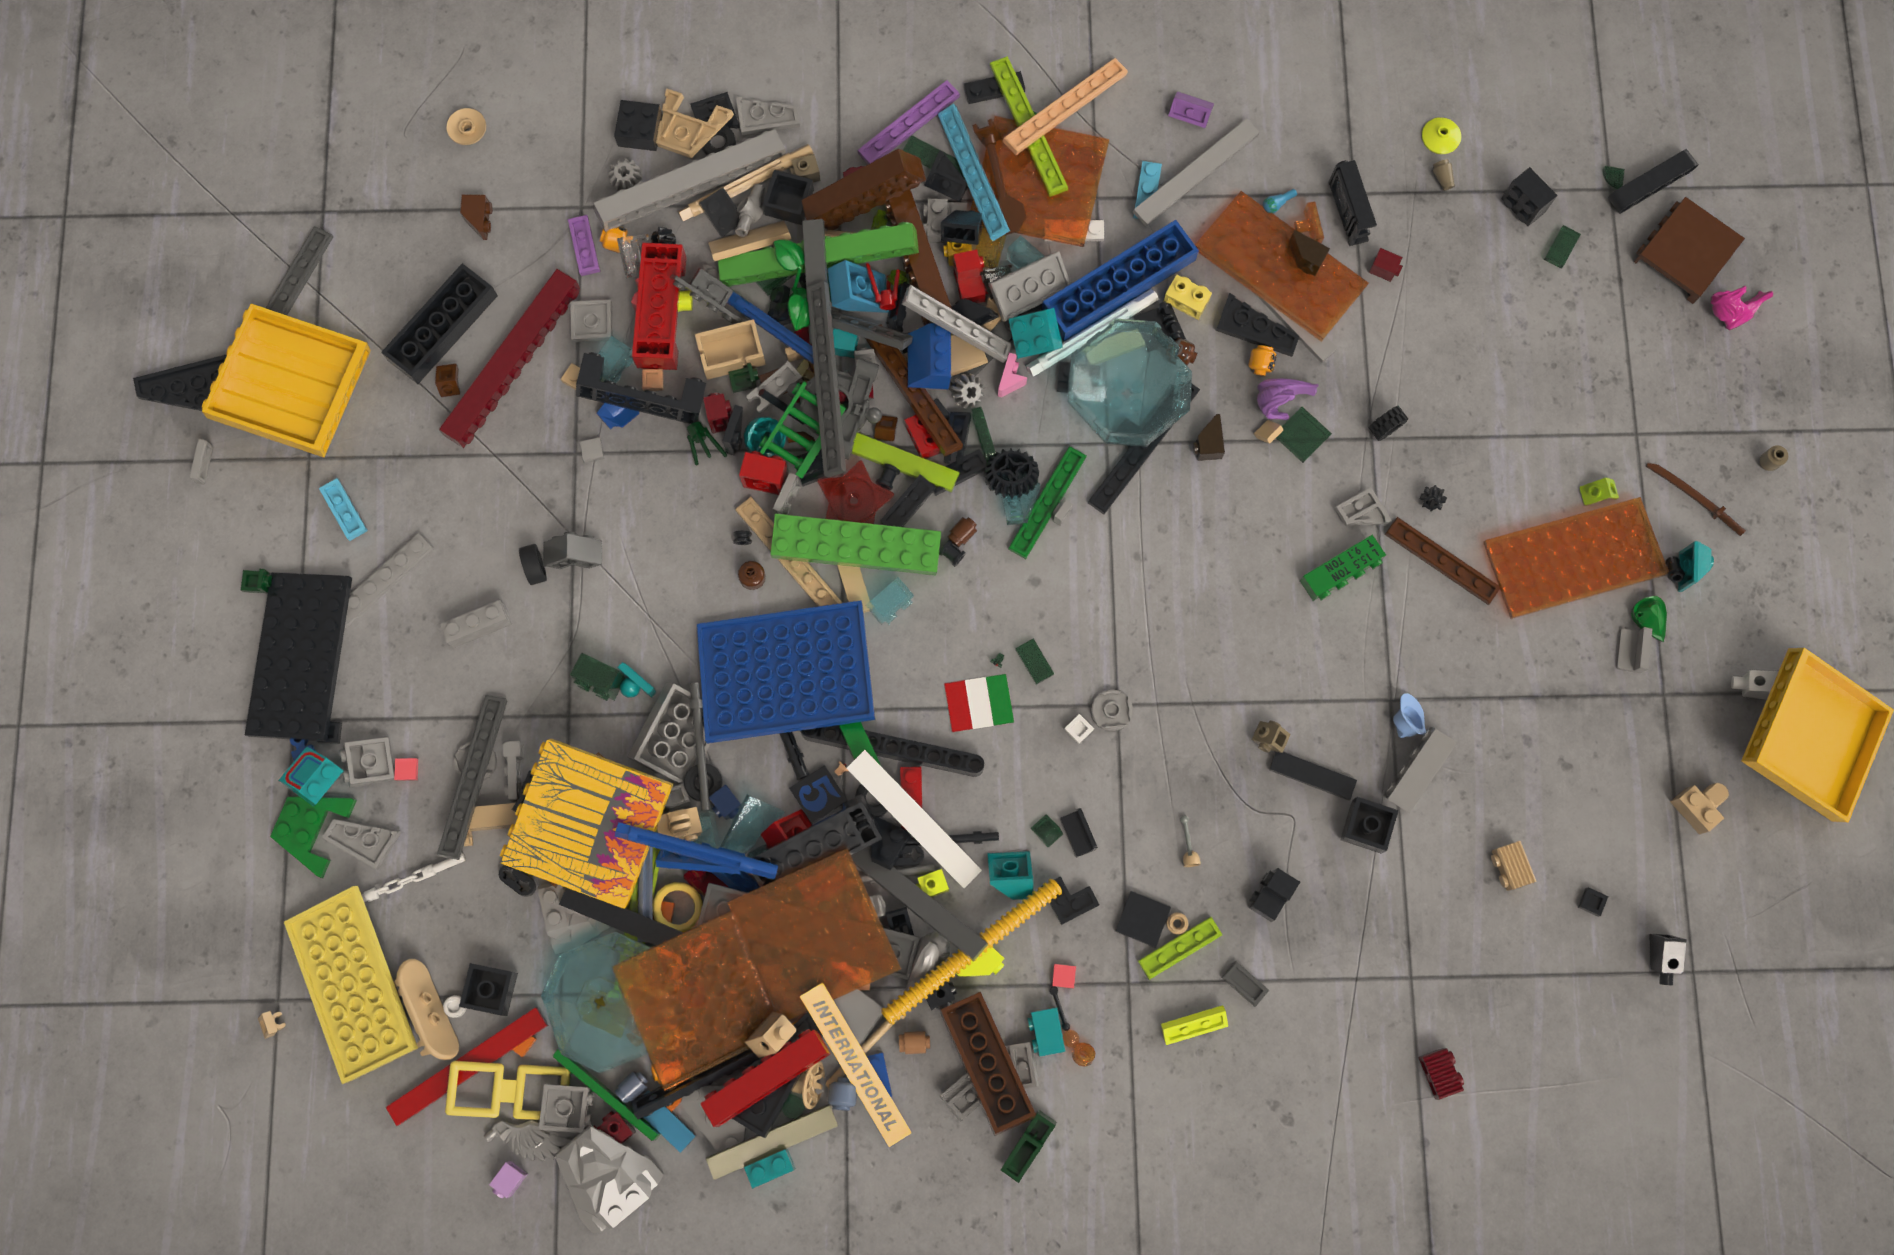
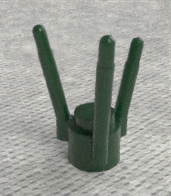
(698, 434)

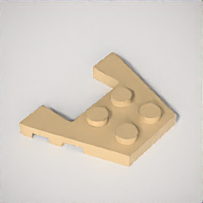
(684, 133)

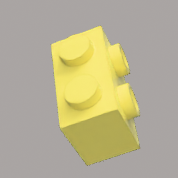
(1187, 296)

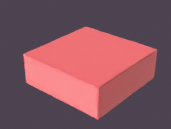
(406, 769)
(1064, 976)

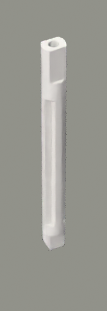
(1080, 339)

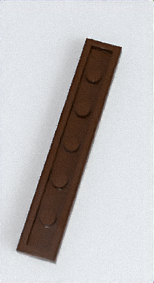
(1442, 561)

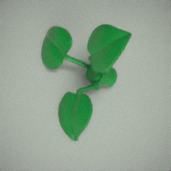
(790, 257)

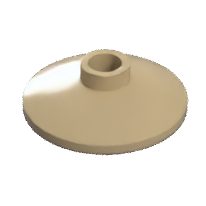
(464, 119)

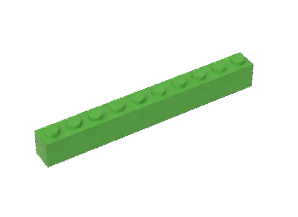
(856, 248)

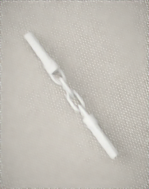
(427, 871)

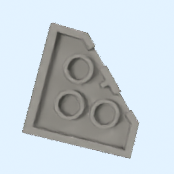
(720, 1137)

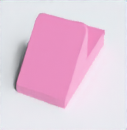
(1010, 380)

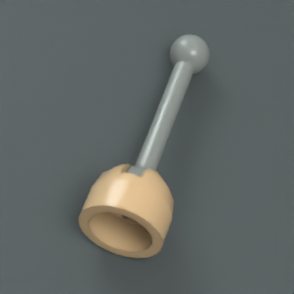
(1191, 857)

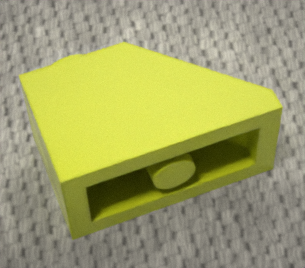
(984, 965)

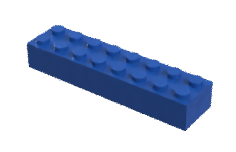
(1121, 279)

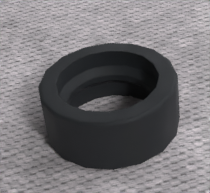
(532, 564)

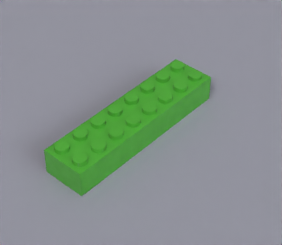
(855, 544)

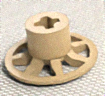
(808, 1083)

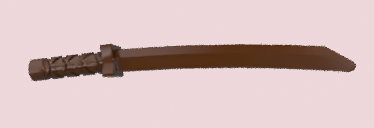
(1710, 506)

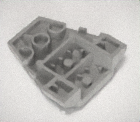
(565, 926)
(605, 1178)

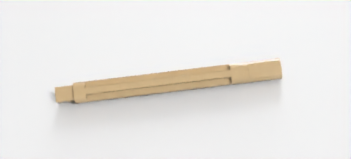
(748, 180)

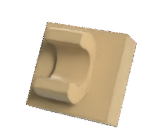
(268, 1025)

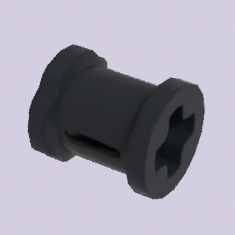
(887, 476)
(952, 553)

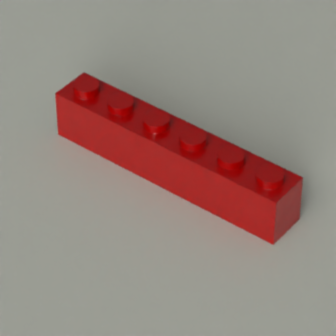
(764, 1078)

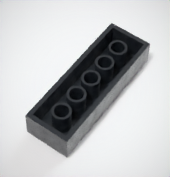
(439, 323)

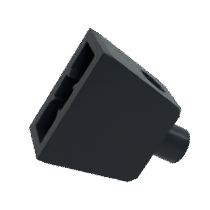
(962, 227)
(1667, 956)

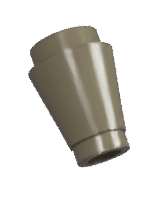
(1444, 174)

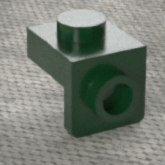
(743, 378)
(256, 581)

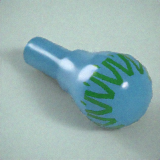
(1274, 203)

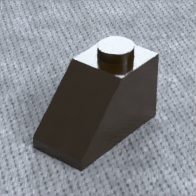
(1307, 252)
(1210, 441)

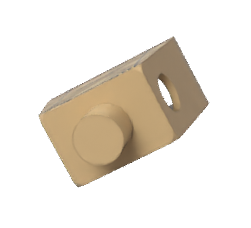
(773, 1032)

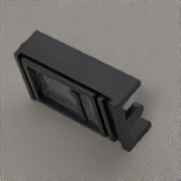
(1352, 202)

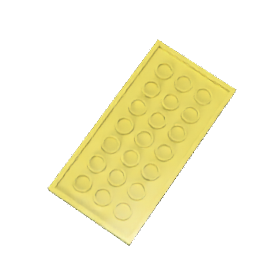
(350, 985)

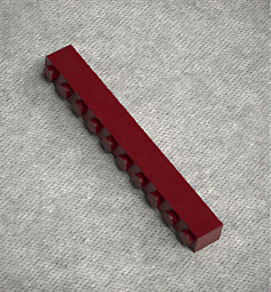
(510, 358)

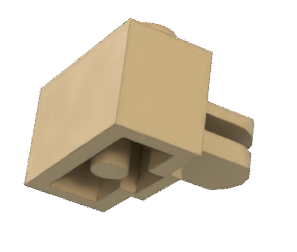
(1700, 807)
(681, 824)

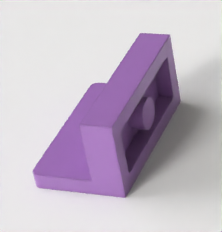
(1191, 109)

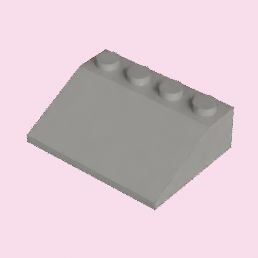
(668, 735)

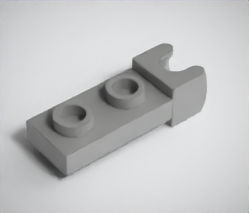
(775, 384)
(513, 752)

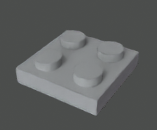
(591, 320)

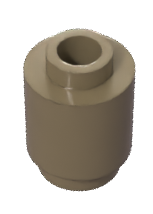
(1773, 458)

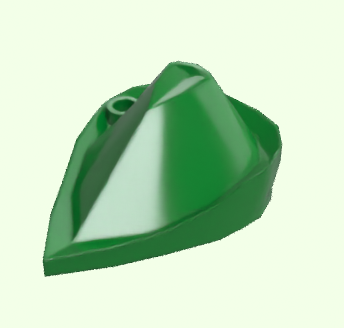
(1652, 615)

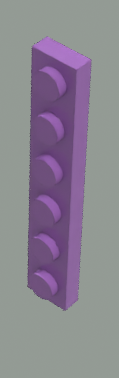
(909, 122)

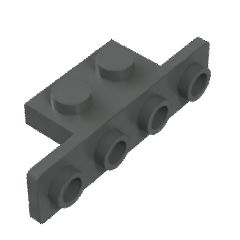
(710, 290)

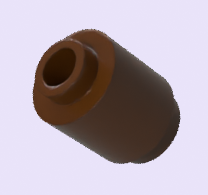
(962, 531)

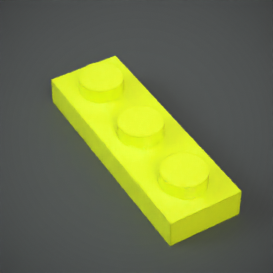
(1194, 1025)

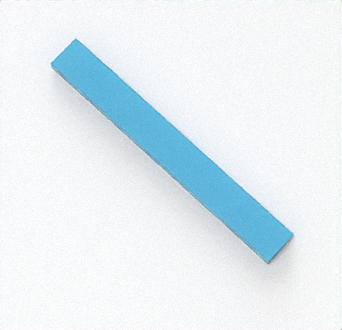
(973, 172)

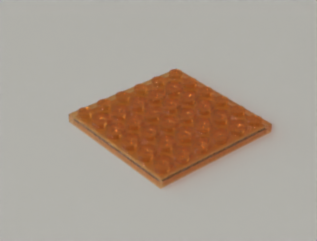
(1066, 214)
(815, 931)
(695, 998)

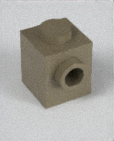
(806, 168)

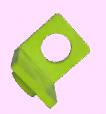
(1598, 491)

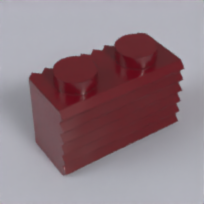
(1441, 1073)

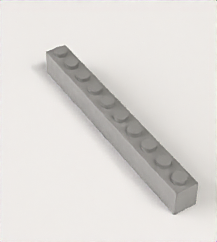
(688, 180)

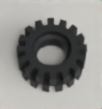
(1388, 423)

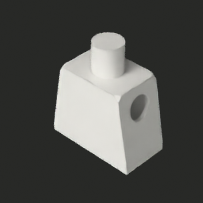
(1755, 683)

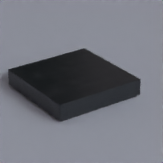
(1143, 919)

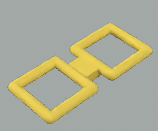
(503, 1089)

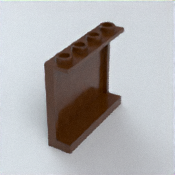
(1690, 247)

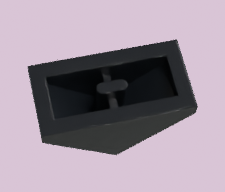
(900, 920)

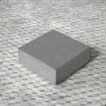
(592, 450)

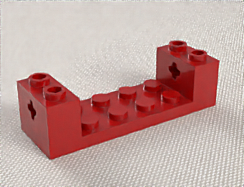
(658, 306)

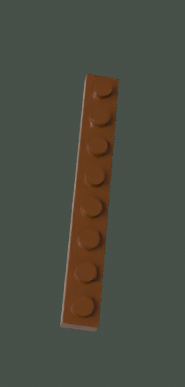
(918, 399)

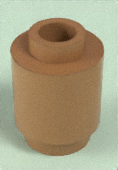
(914, 1042)

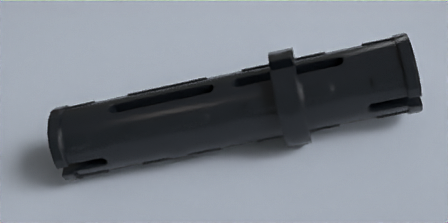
(794, 755)

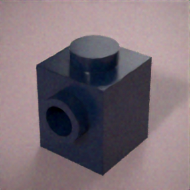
(725, 803)

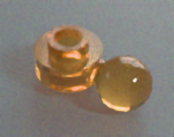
(1071, 1040)

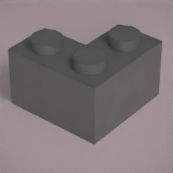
(572, 550)

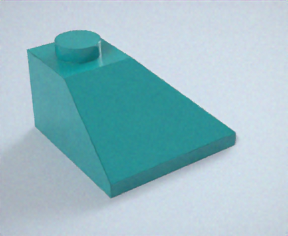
(1695, 562)
(1011, 873)

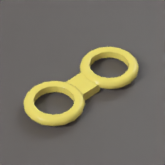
(677, 886)

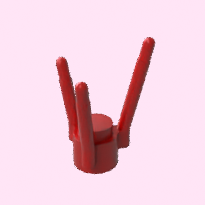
(887, 297)

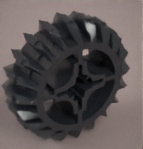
(1007, 471)

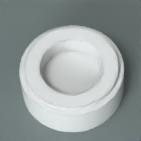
(452, 1008)

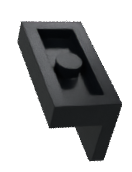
(1078, 833)

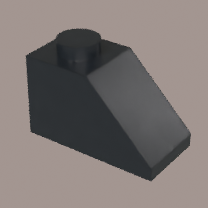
(974, 311)

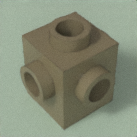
(1271, 736)

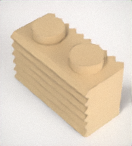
(1513, 866)

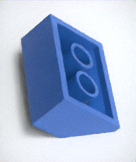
(929, 358)

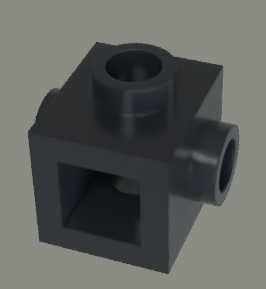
(935, 1002)

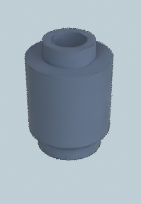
(632, 1087)

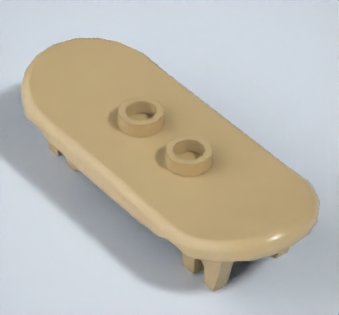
(426, 1010)

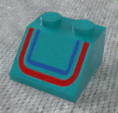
(311, 775)

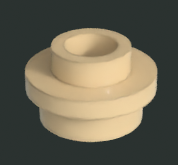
(1177, 916)

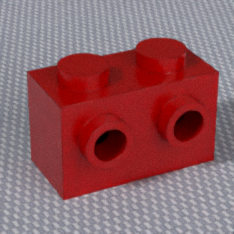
(920, 437)

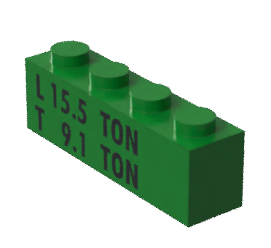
(1343, 568)

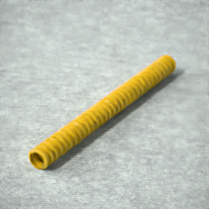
(959, 960)

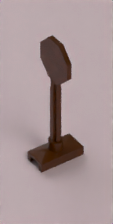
(1011, 208)

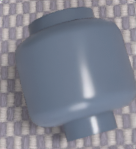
(842, 1094)

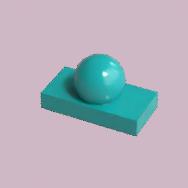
(631, 686)

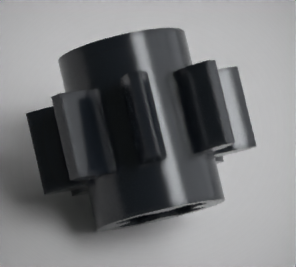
(663, 236)
(1429, 494)

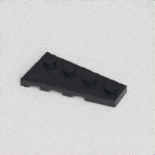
(1248, 325)

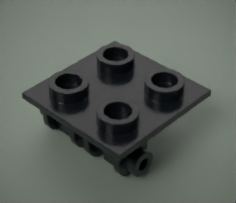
(1165, 318)

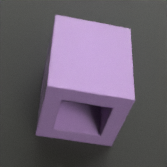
(507, 1180)

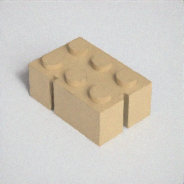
(730, 349)

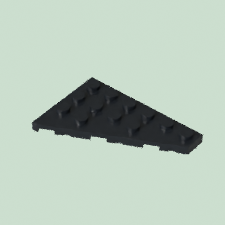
(180, 386)

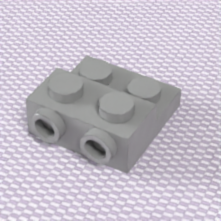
(937, 211)
(367, 762)
(565, 1108)

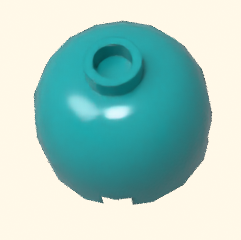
(756, 431)

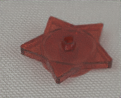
(854, 484)

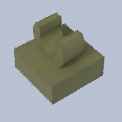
(802, 370)

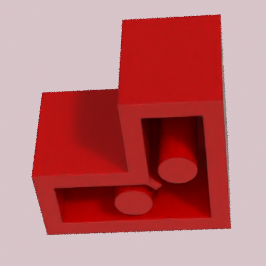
(967, 276)

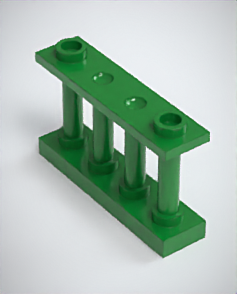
(812, 447)

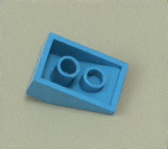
(853, 289)

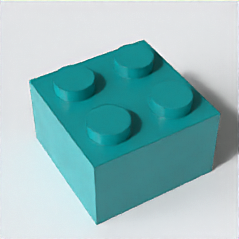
(1035, 333)

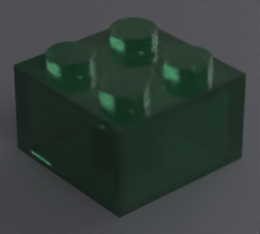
(597, 676)

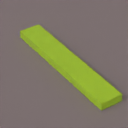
(906, 462)

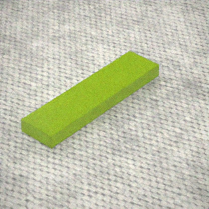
(1180, 948)

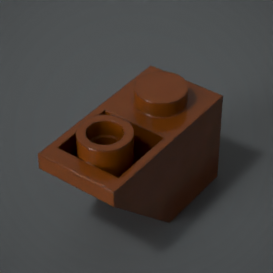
(475, 212)

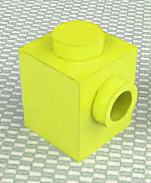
(933, 883)

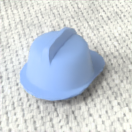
(1410, 717)

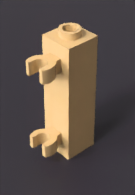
(491, 818)

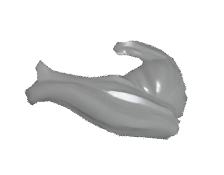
(930, 952)

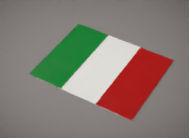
(979, 703)

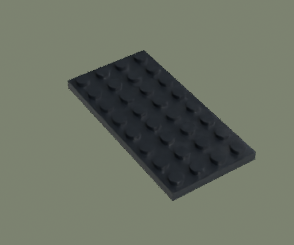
(298, 656)

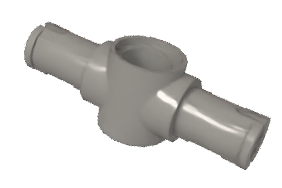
(750, 210)

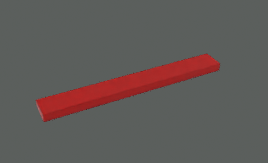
(486, 1052)

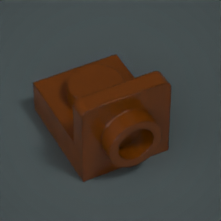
(447, 380)

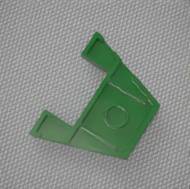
(300, 825)

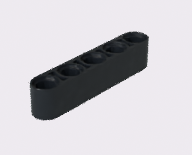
(1653, 181)

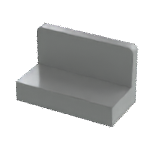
(1634, 650)

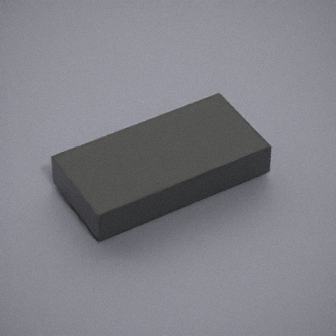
(1245, 984)

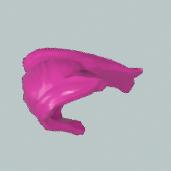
(1730, 309)

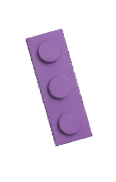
(584, 245)

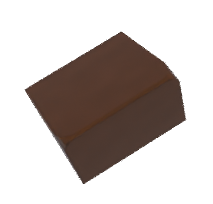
(886, 428)

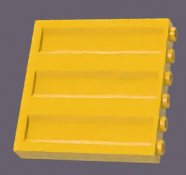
(286, 380)

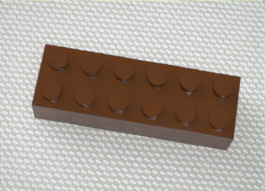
(865, 189)
(987, 1063)

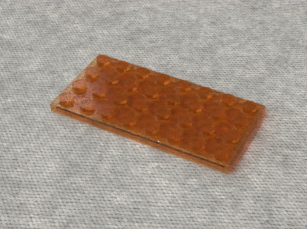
(1257, 253)
(1575, 557)

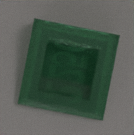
(1047, 830)

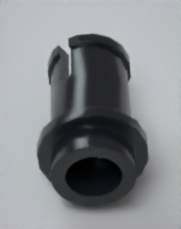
(1675, 572)

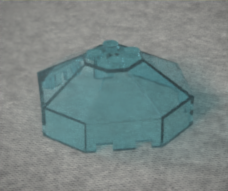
(1133, 358)
(584, 1033)

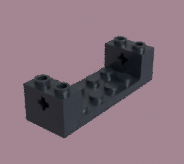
(592, 388)
(850, 828)

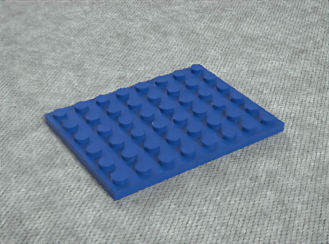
(785, 672)

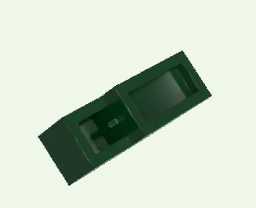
(1028, 1146)

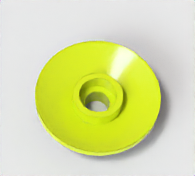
(1439, 142)

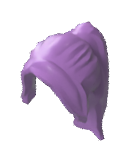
(1278, 392)

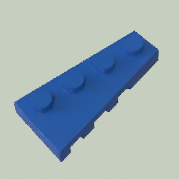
(676, 861)

